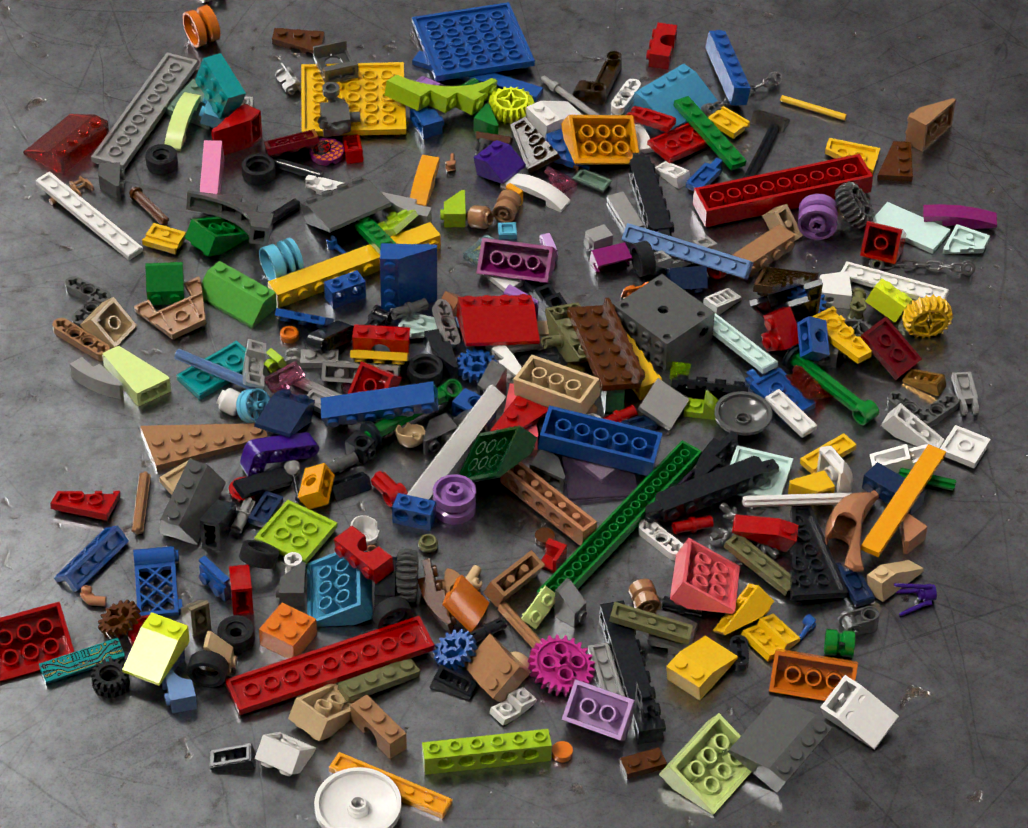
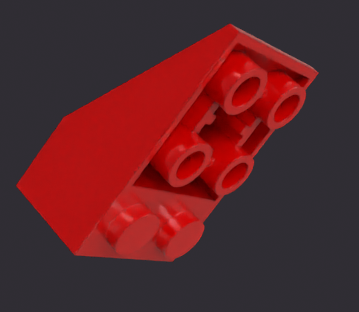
(239, 129)

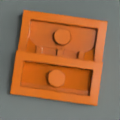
(465, 603)

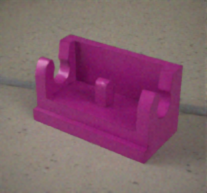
(610, 255)

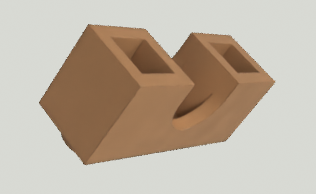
(369, 716)

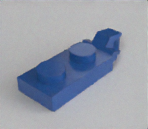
(705, 174)

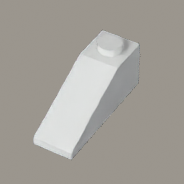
(909, 428)

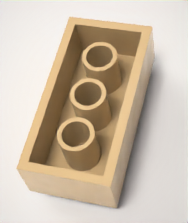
(556, 385)

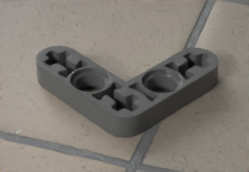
(77, 287)
(926, 414)

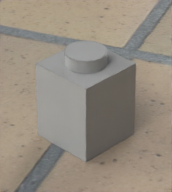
(598, 238)

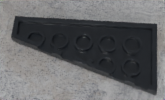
(811, 561)

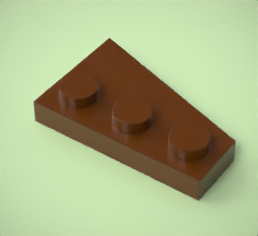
(298, 39)
(897, 163)

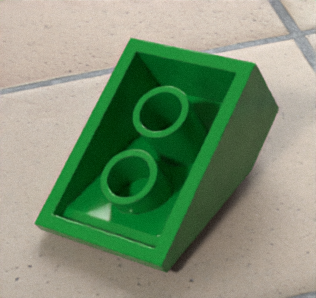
(214, 235)

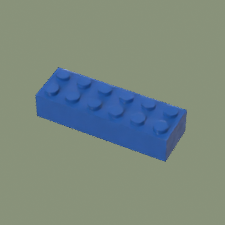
(600, 441)

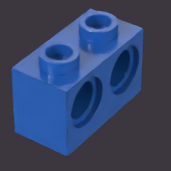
(345, 289)
(414, 511)

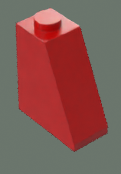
(241, 590)

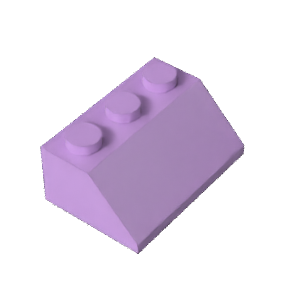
(599, 710)

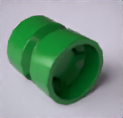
(832, 646)

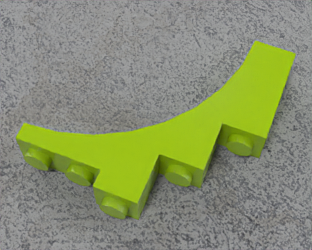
(443, 98)

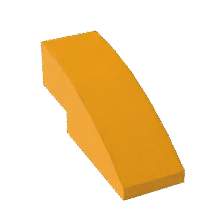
(425, 179)

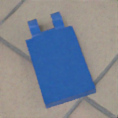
(775, 380)

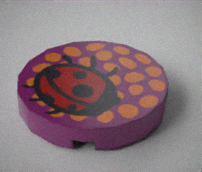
(327, 152)

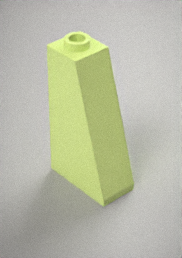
(137, 377)

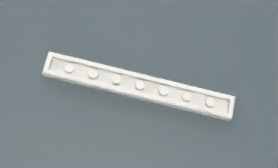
(89, 216)
(458, 442)

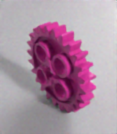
(560, 664)

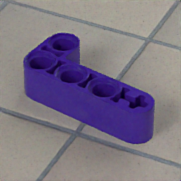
(276, 449)

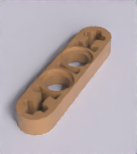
(78, 342)

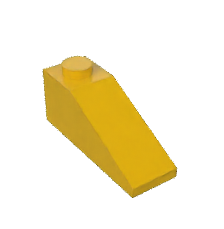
(750, 606)

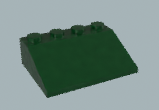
(497, 453)

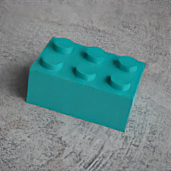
(220, 85)

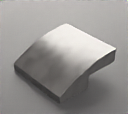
(673, 647)

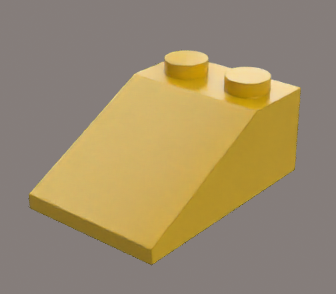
(700, 666)

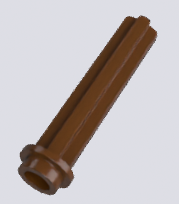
(137, 194)

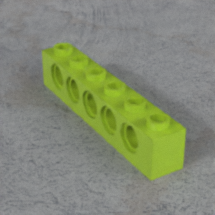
(486, 751)

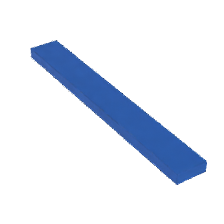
(503, 81)

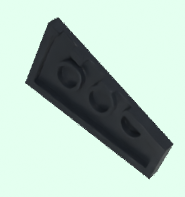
(701, 382)

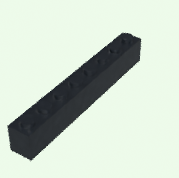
(631, 668)

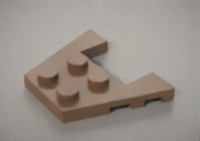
(180, 316)

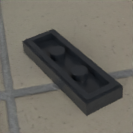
(262, 482)

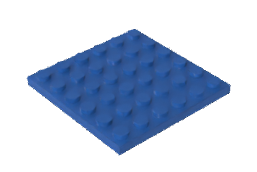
(472, 41)

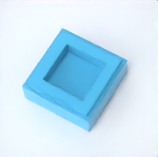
(507, 230)

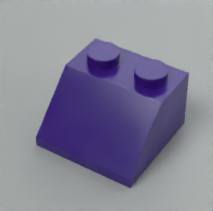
(498, 162)

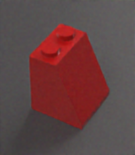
(883, 242)

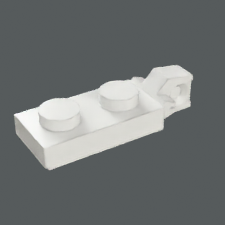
(320, 184)

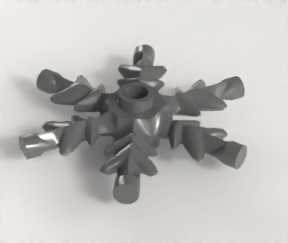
(726, 534)

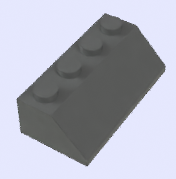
(190, 500)

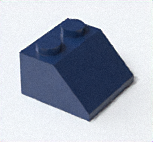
(689, 277)

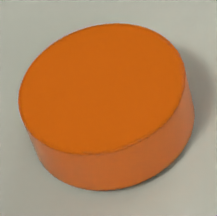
(289, 334)
(562, 751)

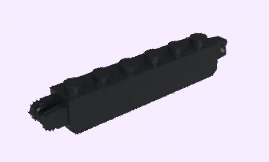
(649, 195)
(710, 489)

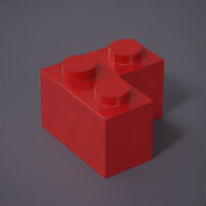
(781, 328)

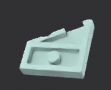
(965, 241)
(418, 324)

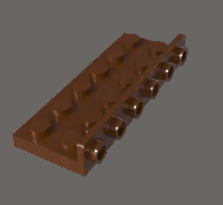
(606, 346)

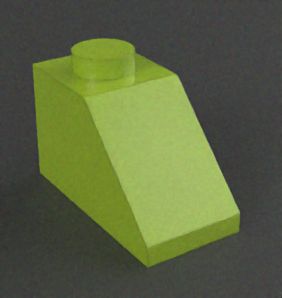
(454, 211)

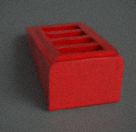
(353, 149)

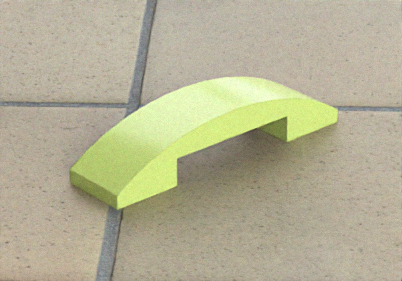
(180, 120)

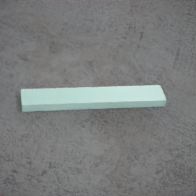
(743, 346)

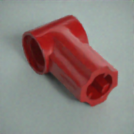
(387, 487)

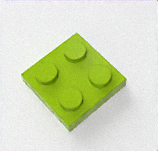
(397, 221)

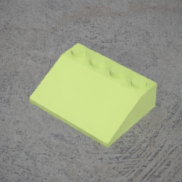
(705, 768)

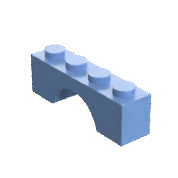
(180, 691)

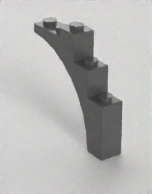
(230, 207)

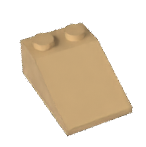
(321, 712)

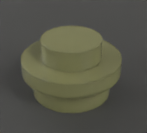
(428, 543)

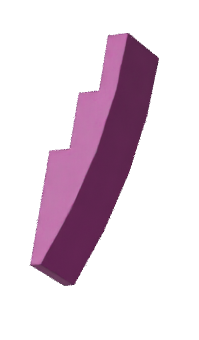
(962, 215)

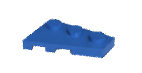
(303, 318)

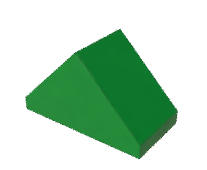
(485, 121)

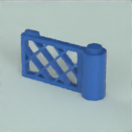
(155, 561)

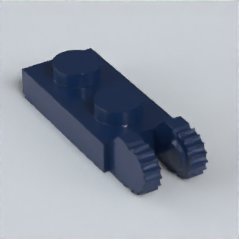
(857, 587)

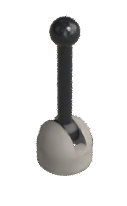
(293, 469)

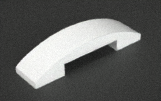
(554, 197)

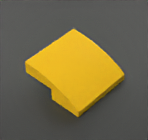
(769, 635)

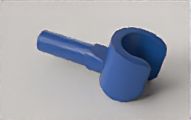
(334, 245)
(809, 622)

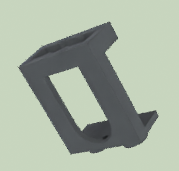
(339, 72)

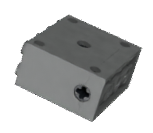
(665, 321)

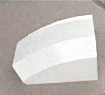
(836, 469)

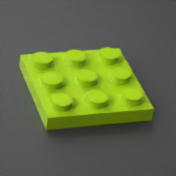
(297, 530)

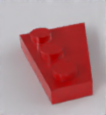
(522, 413)
(89, 505)

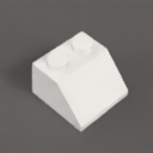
(284, 753)

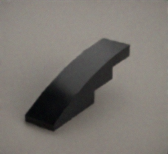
(544, 294)

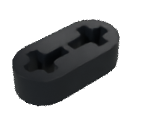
(743, 652)

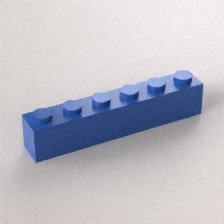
(727, 67)
(379, 404)

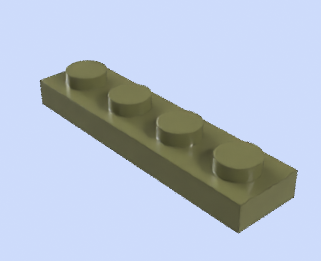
(759, 563)
(651, 623)
(378, 680)

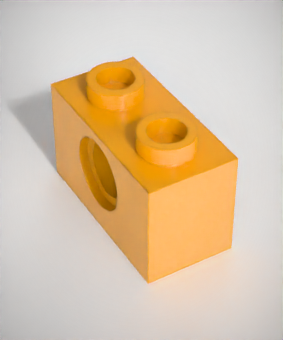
(316, 486)

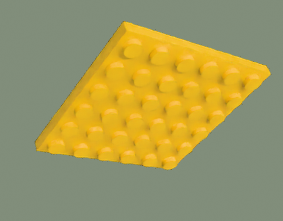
(363, 94)

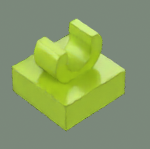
(275, 361)

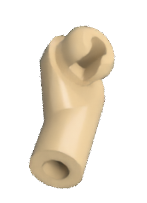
(472, 577)

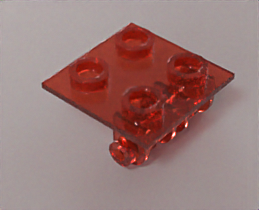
(807, 384)

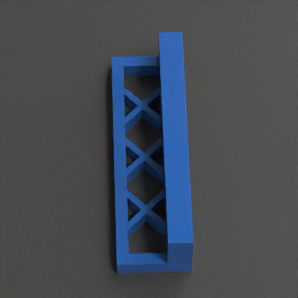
(92, 557)

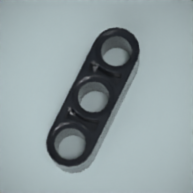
(330, 336)

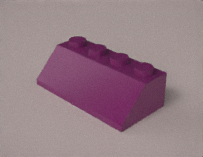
(516, 260)

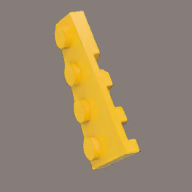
(843, 336)

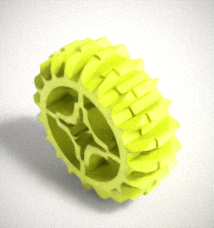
(510, 104)

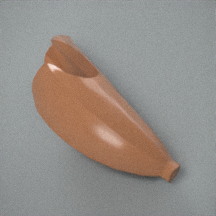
(846, 524)

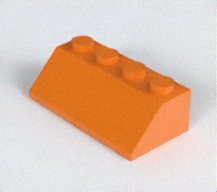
(808, 674)

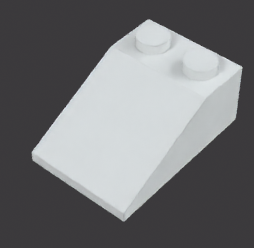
(548, 115)

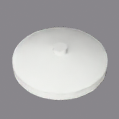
(358, 800)

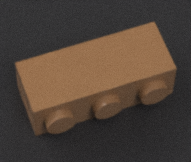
(514, 578)

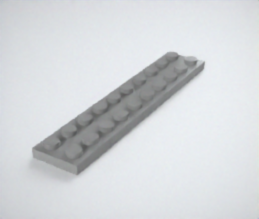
(145, 110)

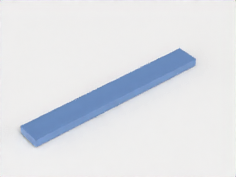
(689, 251)

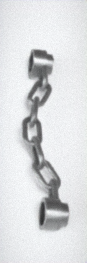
(770, 78)
(926, 264)

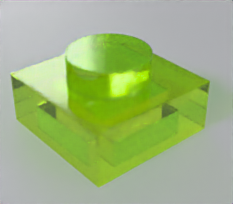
(679, 368)

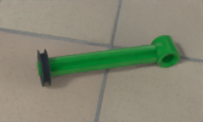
(861, 410)
(387, 426)

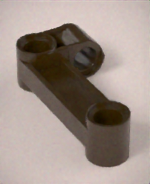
(597, 91)

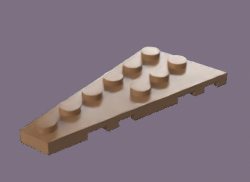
(178, 443)

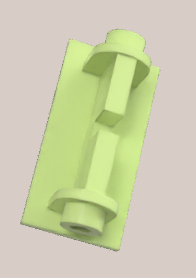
(539, 607)

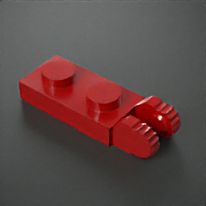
(652, 118)

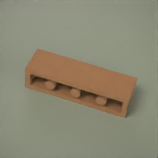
(767, 248)

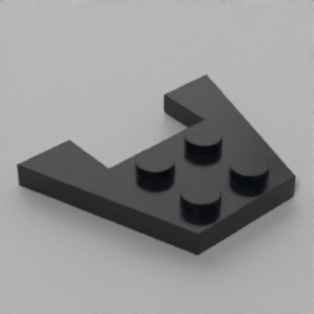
(800, 307)

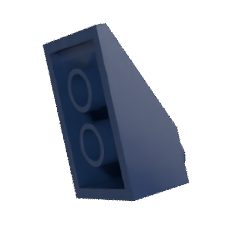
(286, 413)

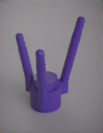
(926, 593)

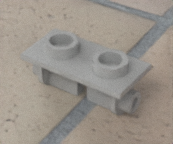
(285, 78)

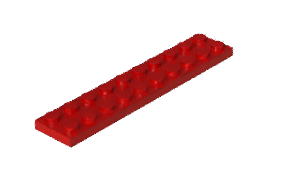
(329, 665)

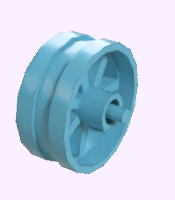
(253, 406)

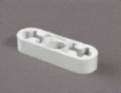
(618, 109)
(658, 531)

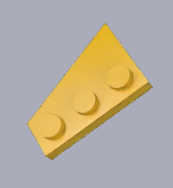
(839, 148)

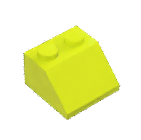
(888, 300)

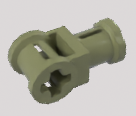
(857, 304)

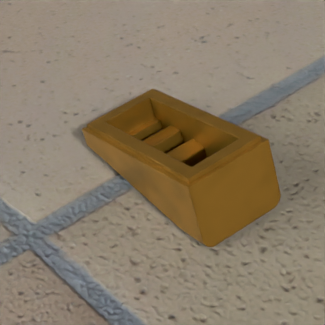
(926, 381)

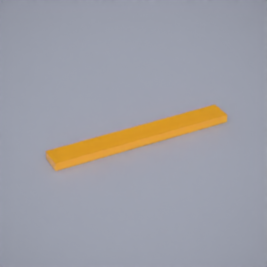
(903, 500)

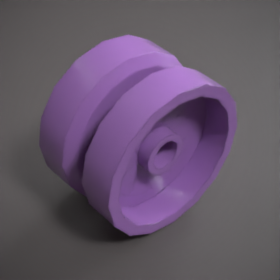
(818, 216)
(454, 499)

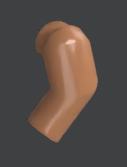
(90, 599)

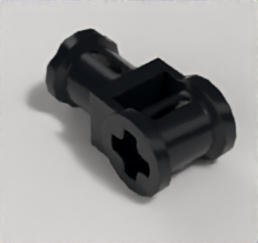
(379, 317)

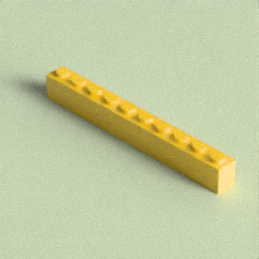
(366, 260)

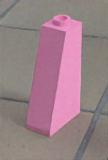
(212, 167)

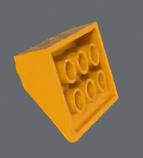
(600, 139)

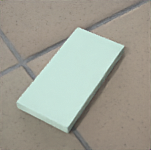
(920, 234)

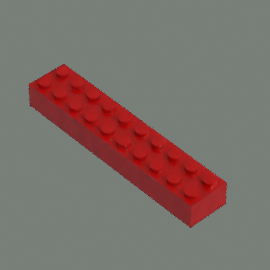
(763, 192)

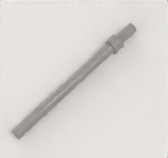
(556, 87)

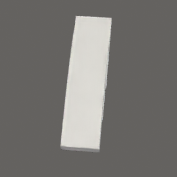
(506, 358)

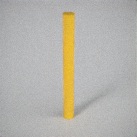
(805, 105)

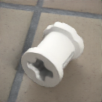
(292, 560)

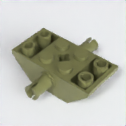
(562, 333)

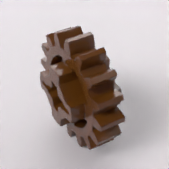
(119, 619)

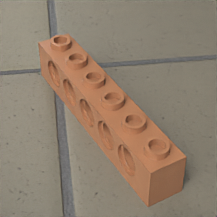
(549, 503)

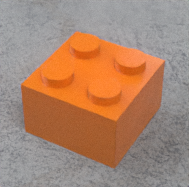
(287, 631)

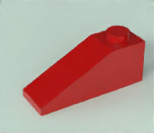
(766, 530)

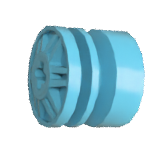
(280, 259)

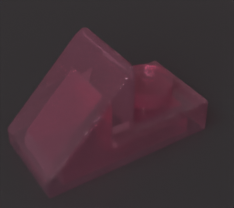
(560, 180)
(284, 377)

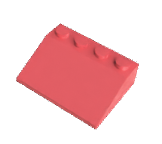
(704, 579)

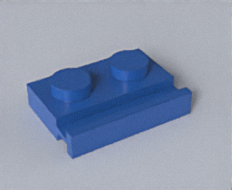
(214, 578)

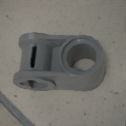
(860, 620)

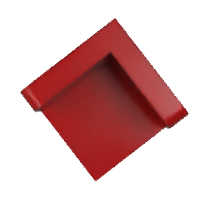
(554, 555)

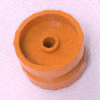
(201, 26)

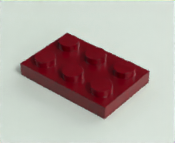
(291, 143)
(891, 348)

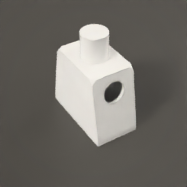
(837, 289)

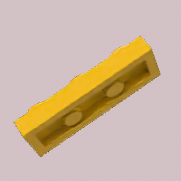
(842, 445)

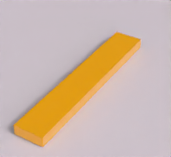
(411, 793)

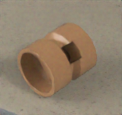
(506, 206)
(644, 596)

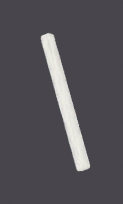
(793, 499)

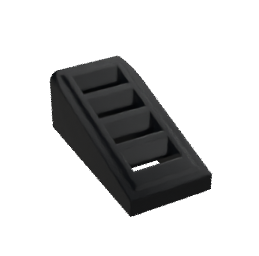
(446, 687)
(242, 763)

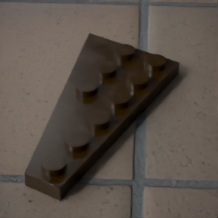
(776, 279)

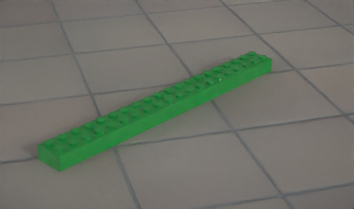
(624, 518)

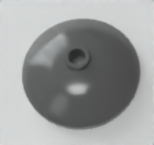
(743, 413)

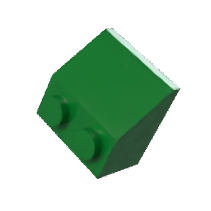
(165, 283)

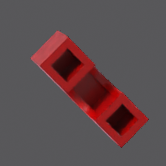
(661, 45)
(367, 336)
(372, 564)

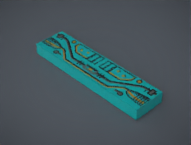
(80, 660)

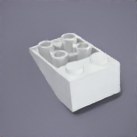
(858, 712)

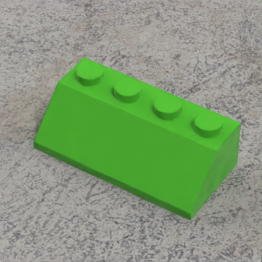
(237, 294)

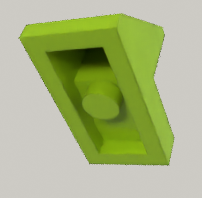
(701, 408)

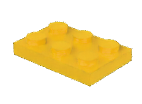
(379, 356)

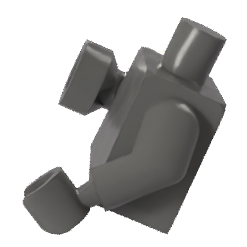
(335, 114)

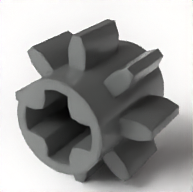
(481, 145)

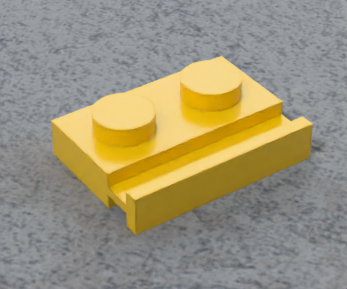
(729, 122)
(164, 238)

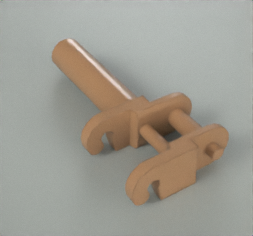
(85, 183)

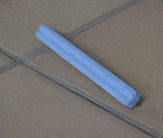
(211, 368)

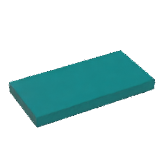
(203, 383)

